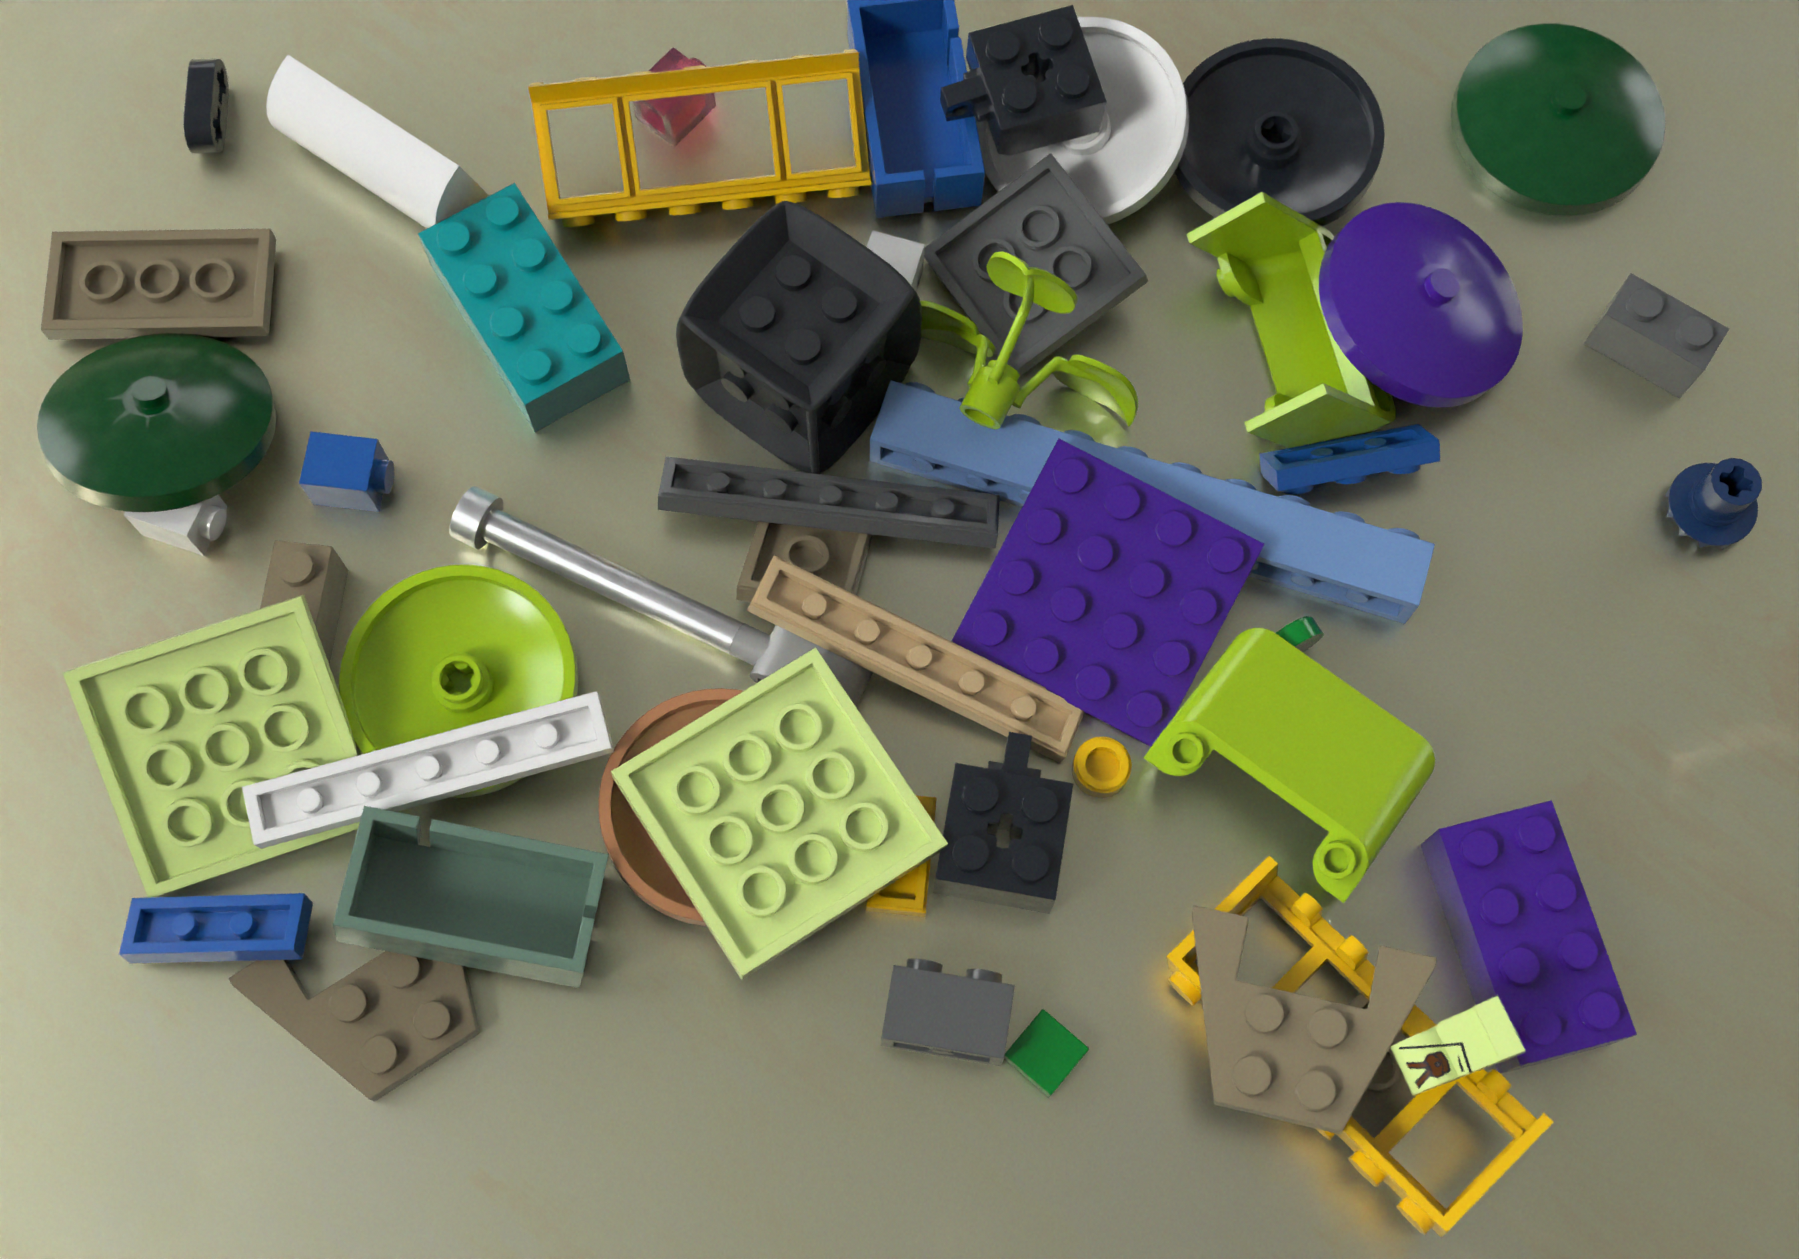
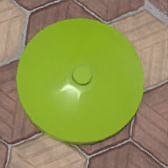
(453, 654)

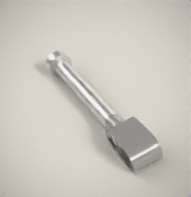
(481, 520)

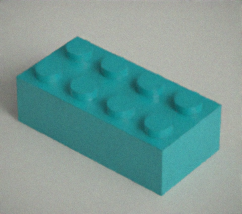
(525, 307)

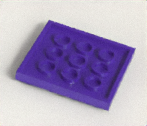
(1108, 592)

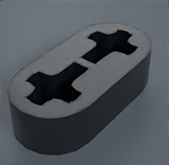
(206, 106)

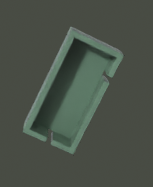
(470, 897)

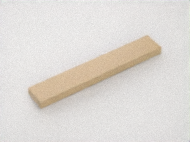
(915, 658)

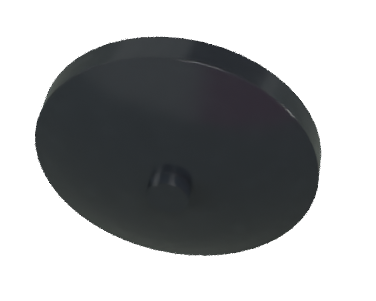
(1282, 125)

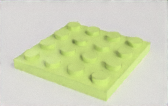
(196, 723)
(778, 812)

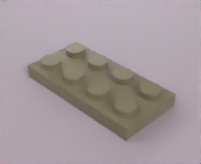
(159, 283)

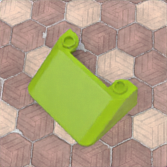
(1306, 742)

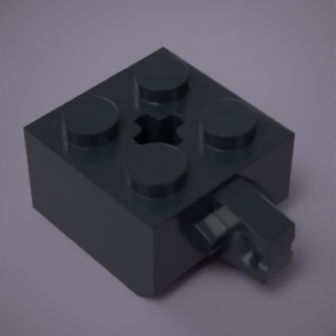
(1029, 83)
(1012, 800)

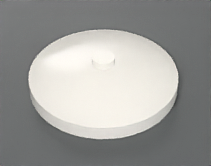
(1139, 132)

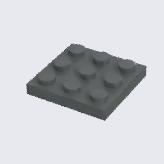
(1050, 228)

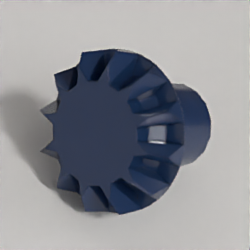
(1715, 501)

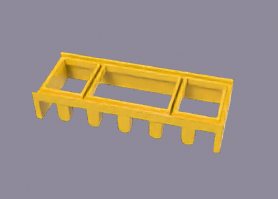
(694, 80)
(1350, 960)

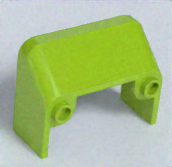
(1273, 264)

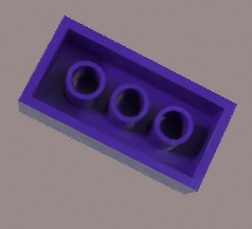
(1528, 932)

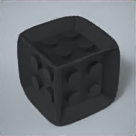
(799, 336)

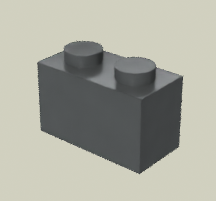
(1656, 336)
(948, 1012)

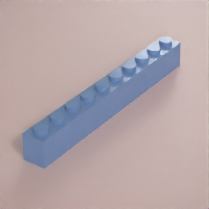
(1304, 546)

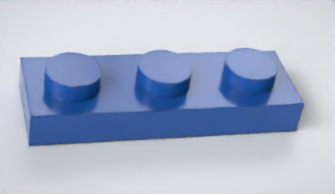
(1349, 459)
(216, 928)

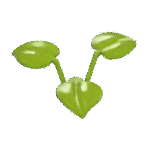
(996, 386)

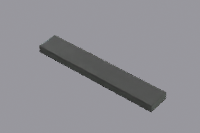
(829, 502)

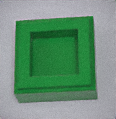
(1045, 1052)

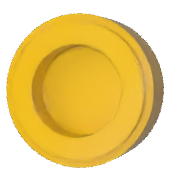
(1101, 767)

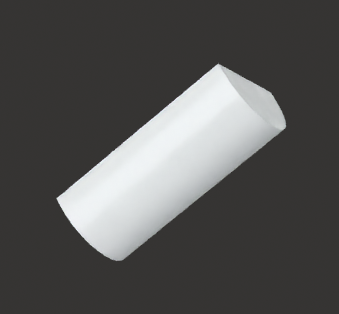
(367, 146)

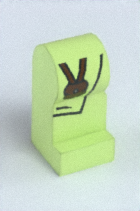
(1458, 1047)

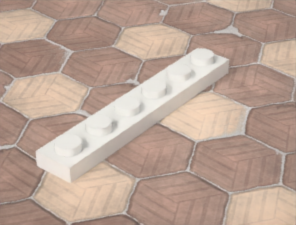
(427, 769)

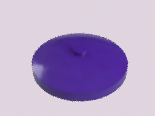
(1420, 305)

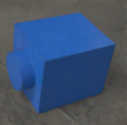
(346, 472)

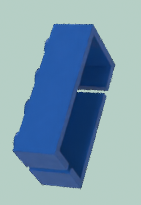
(903, 63)

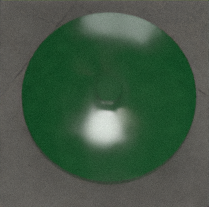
(1557, 119)
(157, 422)

